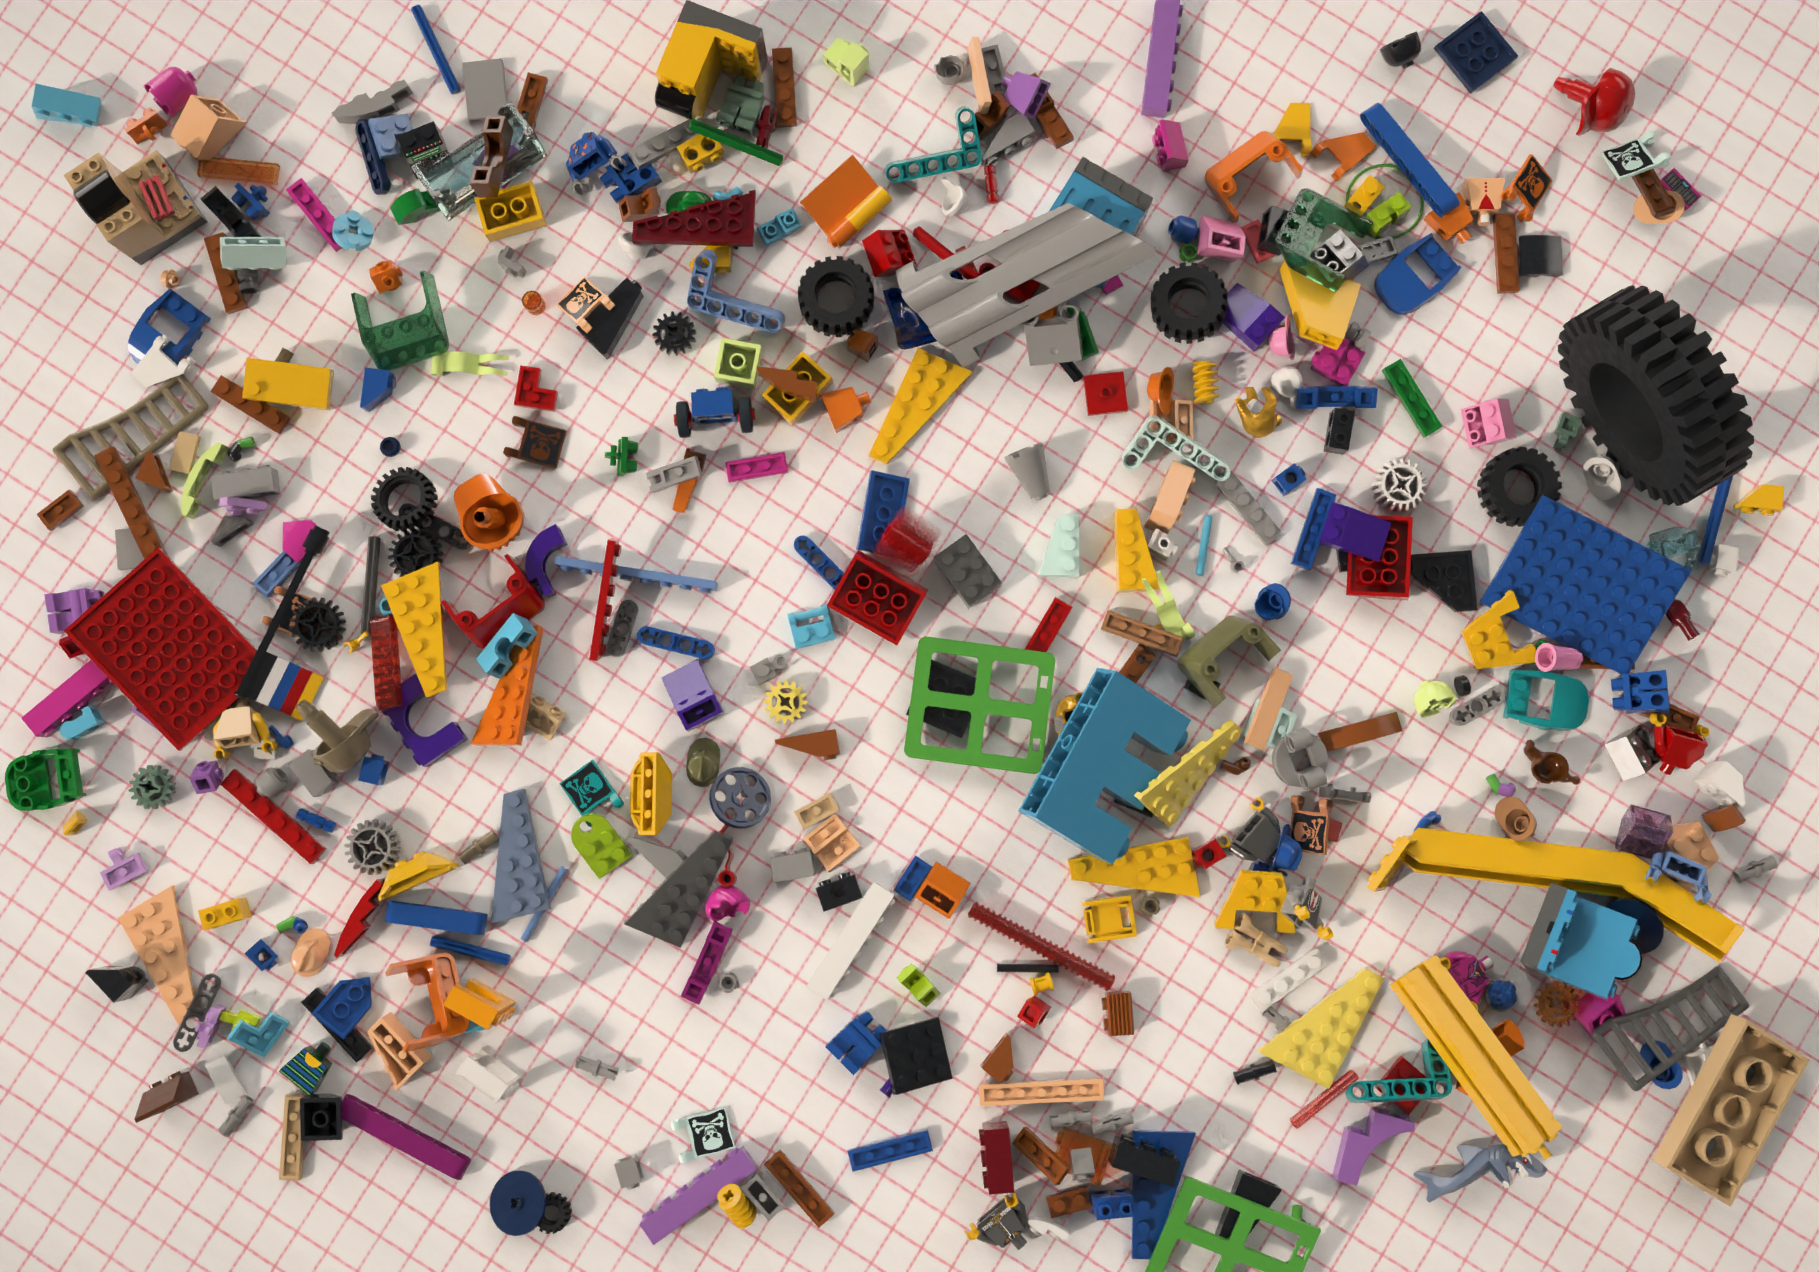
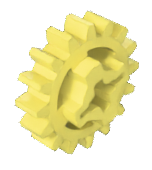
(792, 695)

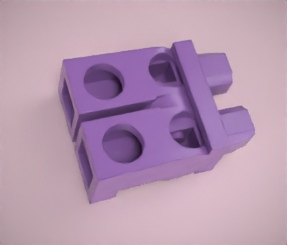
(68, 607)

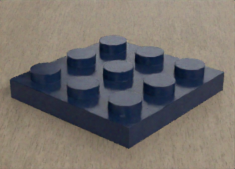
(1476, 52)

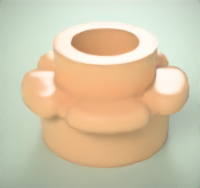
(169, 279)

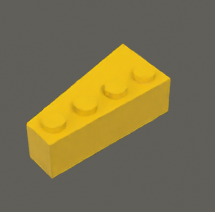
(1132, 553)

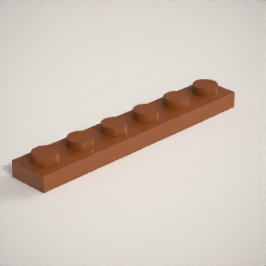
(129, 501)

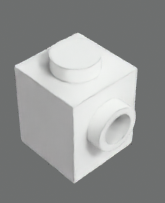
(1723, 560)

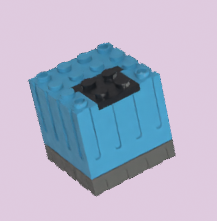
(1105, 197)

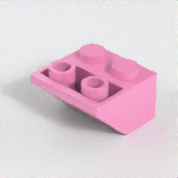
(1220, 239)
(1488, 423)

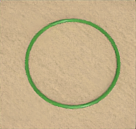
(1392, 166)

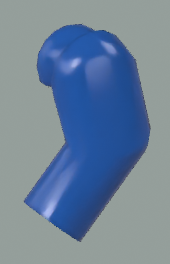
(1427, 819)

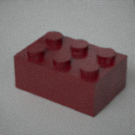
(996, 1157)

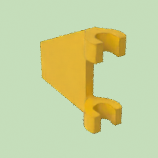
(1296, 126)

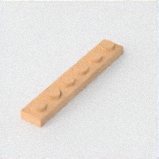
(1041, 1092)

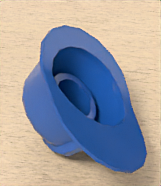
(1288, 853)
(1669, 1078)

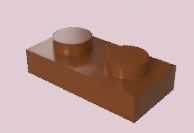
(60, 510)
(1068, 1201)

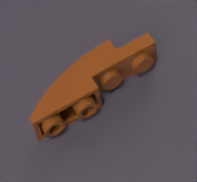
(1052, 123)

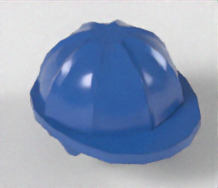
(1273, 602)

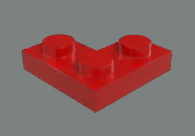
(528, 391)

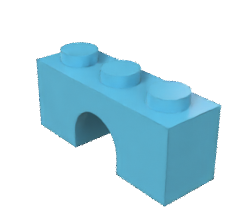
(495, 656)

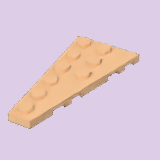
(162, 947)

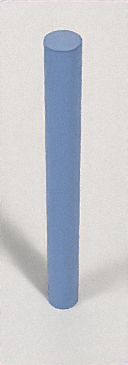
(537, 916)

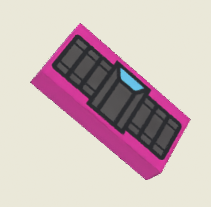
(1676, 182)

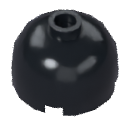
(1402, 51)

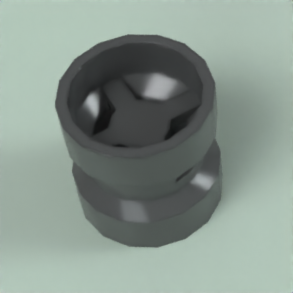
(248, 281)

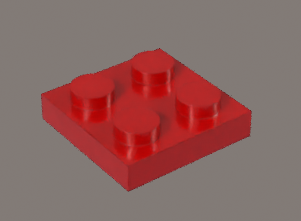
(1404, 1070)

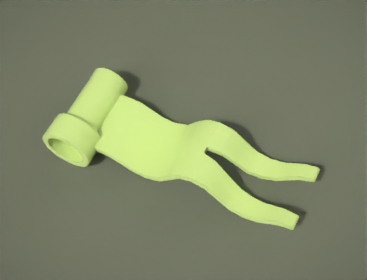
(465, 363)
(1168, 611)

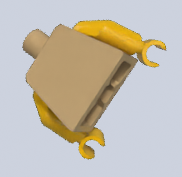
(240, 728)

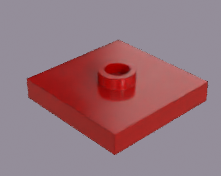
(1105, 393)

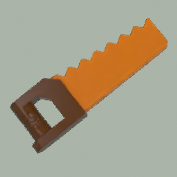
(686, 488)

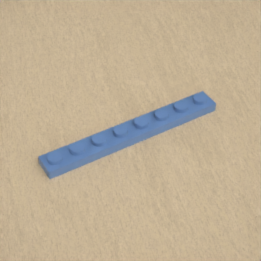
(645, 576)

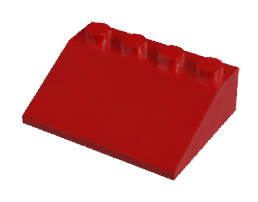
(1389, 576)
(877, 597)

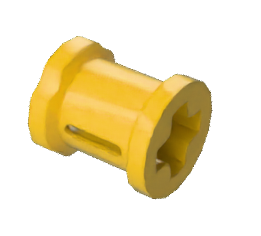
(1041, 984)

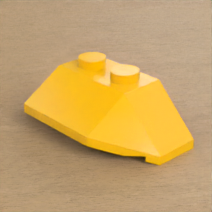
(650, 793)
(414, 873)

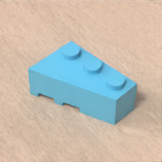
(65, 106)

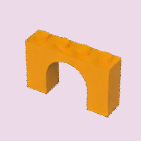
(480, 1004)

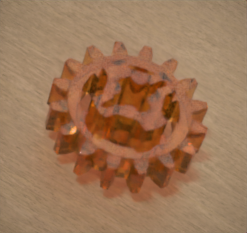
(1551, 1009)

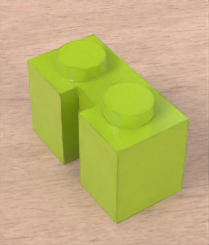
(1388, 212)

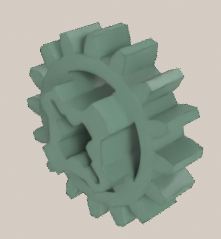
(150, 794)

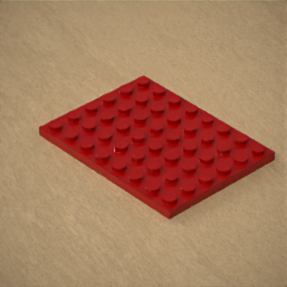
(165, 648)

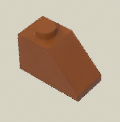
(999, 1060)

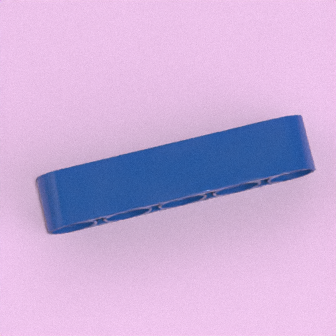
(436, 917)

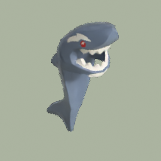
(1479, 1162)

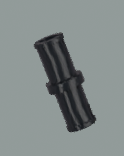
(1254, 1072)

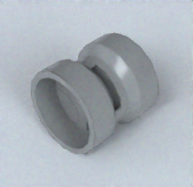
(1360, 338)

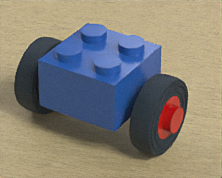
(711, 408)

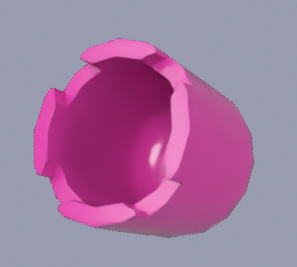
(172, 89)

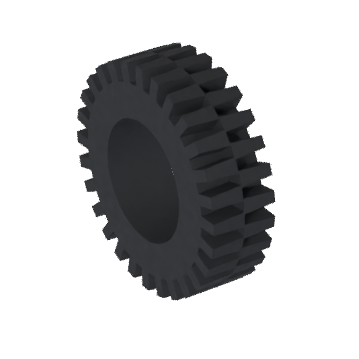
(1655, 395)

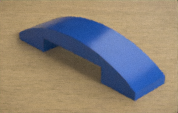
(1336, 397)

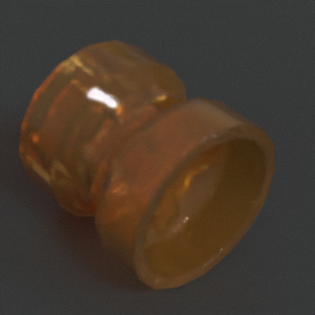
(530, 299)

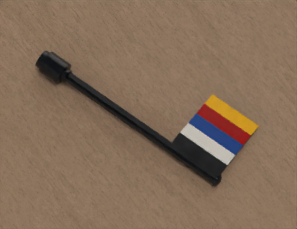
(274, 679)

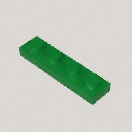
(1412, 398)

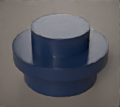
(390, 446)

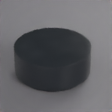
(1462, 685)

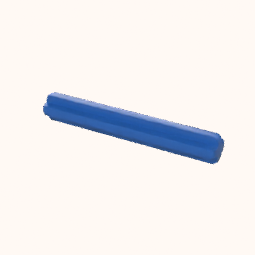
(470, 950)

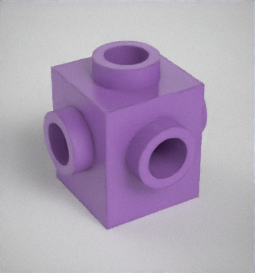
(206, 777)

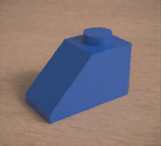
(376, 387)

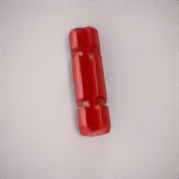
(991, 184)

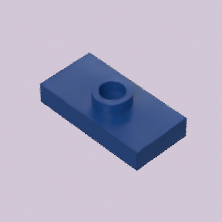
(912, 878)

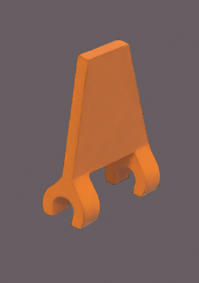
(1347, 150)

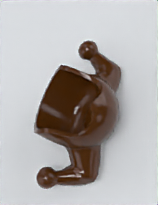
(1548, 766)

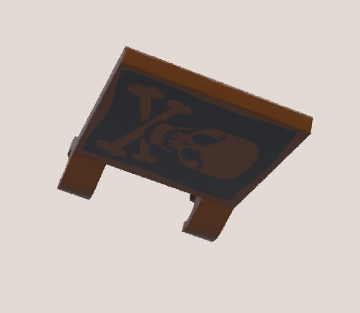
(539, 443)

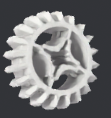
(1404, 491)

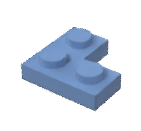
(385, 131)

